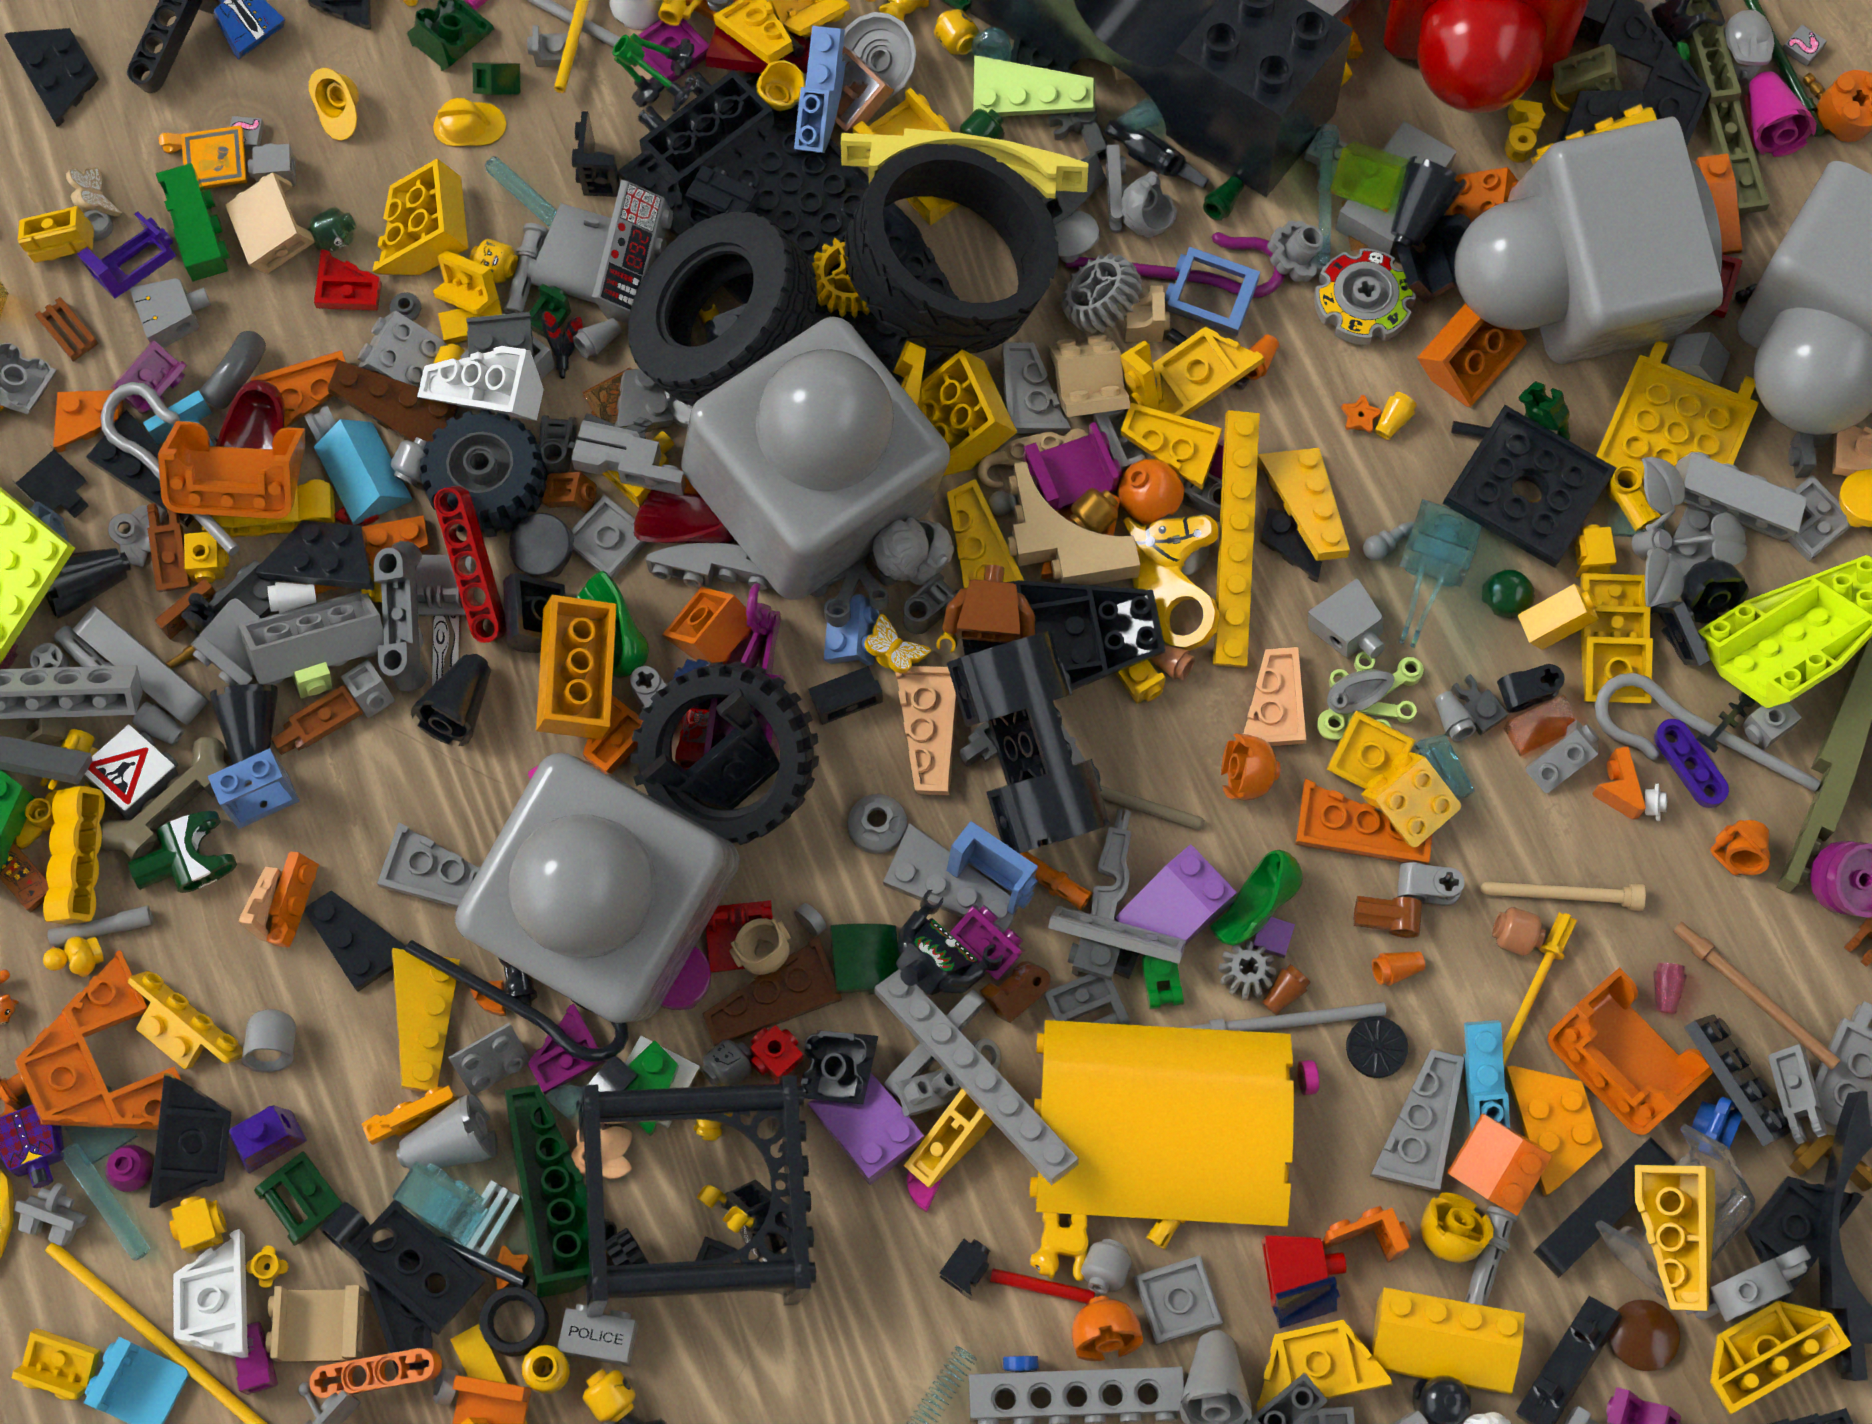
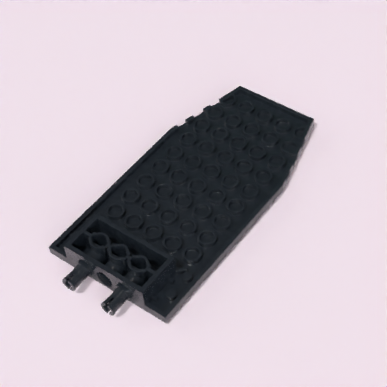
(798, 189)

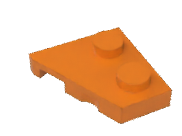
(79, 416)

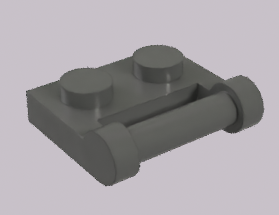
(1086, 996)

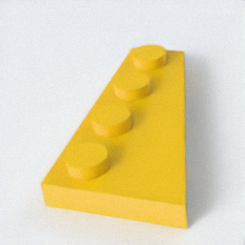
(1308, 497)
(978, 535)
(422, 1018)

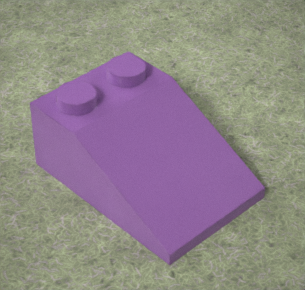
(1180, 898)
(870, 1133)

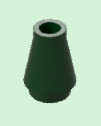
(1221, 200)

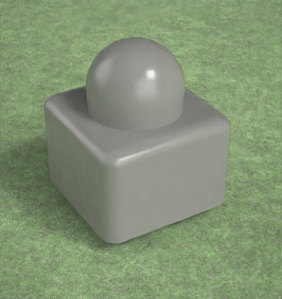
(1599, 245)
(1816, 310)
(812, 456)
(597, 889)

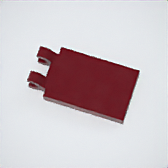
(729, 54)

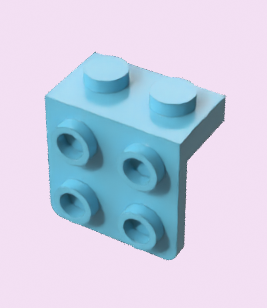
(135, 1384)

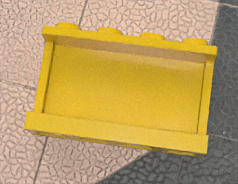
(913, 114)

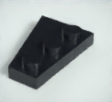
(353, 939)

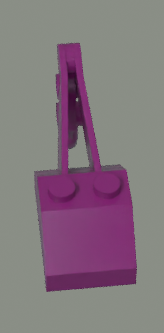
(763, 622)

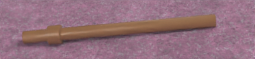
(1705, 950)

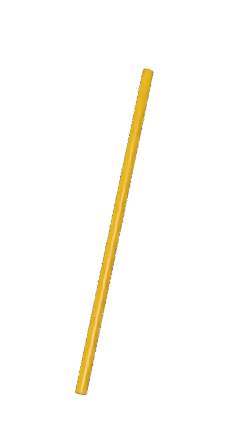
(153, 1335)

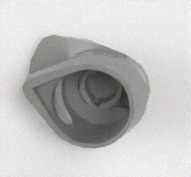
(1750, 42)

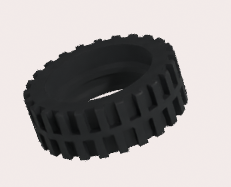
(781, 712)

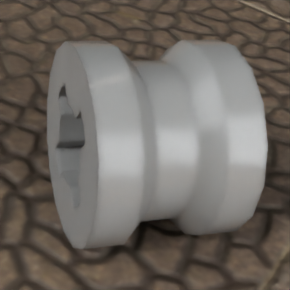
(320, 422)
(46, 655)

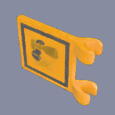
(215, 154)

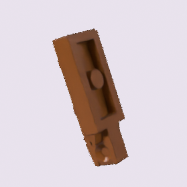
(317, 720)

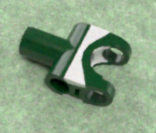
(181, 855)

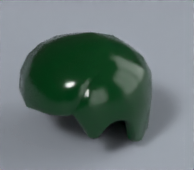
(1508, 593)

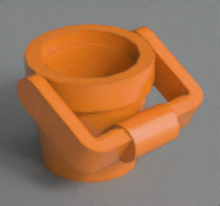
(1748, 848)

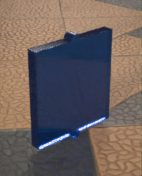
(1306, 1302)

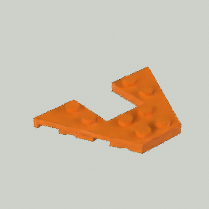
(63, 1073)

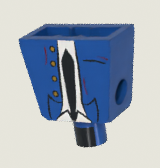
(247, 23)

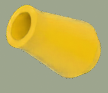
(1396, 413)

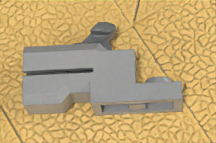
(628, 453)

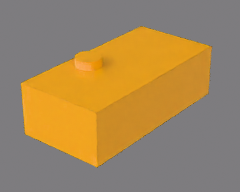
(576, 667)

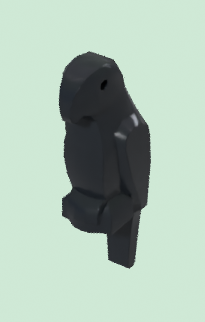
(1154, 152)

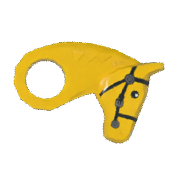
(1162, 553)

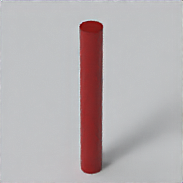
(1041, 1286)

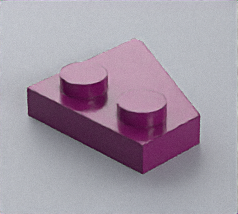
(555, 1066)

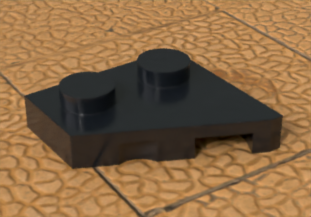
(1282, 536)
(1682, 632)

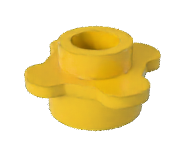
(266, 1256)

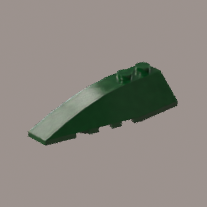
(549, 1193)

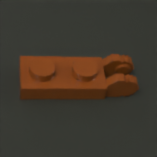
(167, 551)

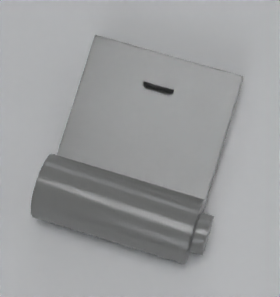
(571, 252)

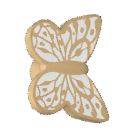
(88, 191)

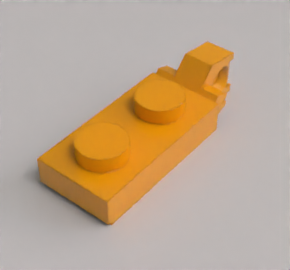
(408, 1115)

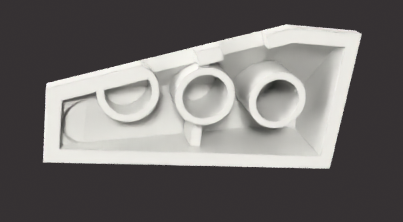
(490, 381)

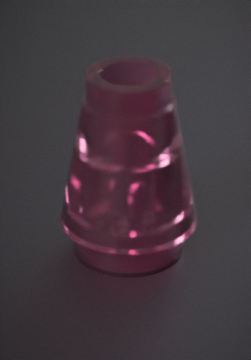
(1668, 986)

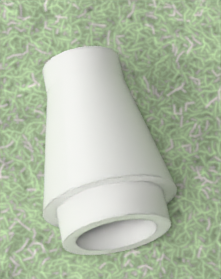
(290, 596)

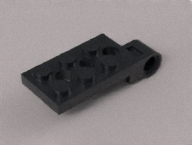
(355, 1235)

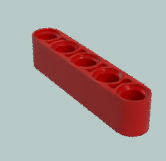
(458, 552)

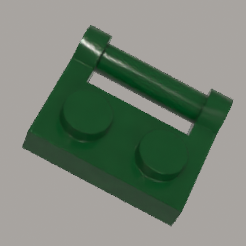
(308, 1190)

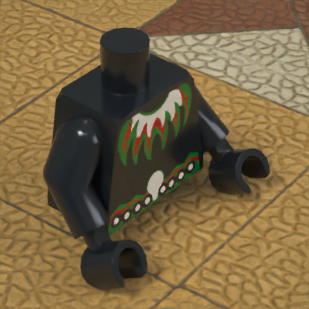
(935, 957)

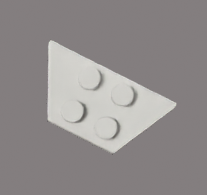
(212, 1300)

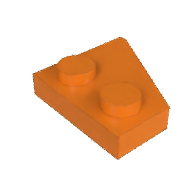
(617, 741)

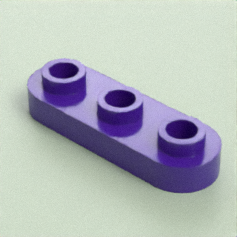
(1688, 749)

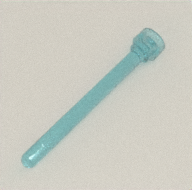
(1326, 139)

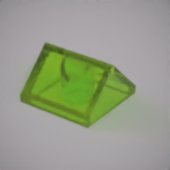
(1368, 175)

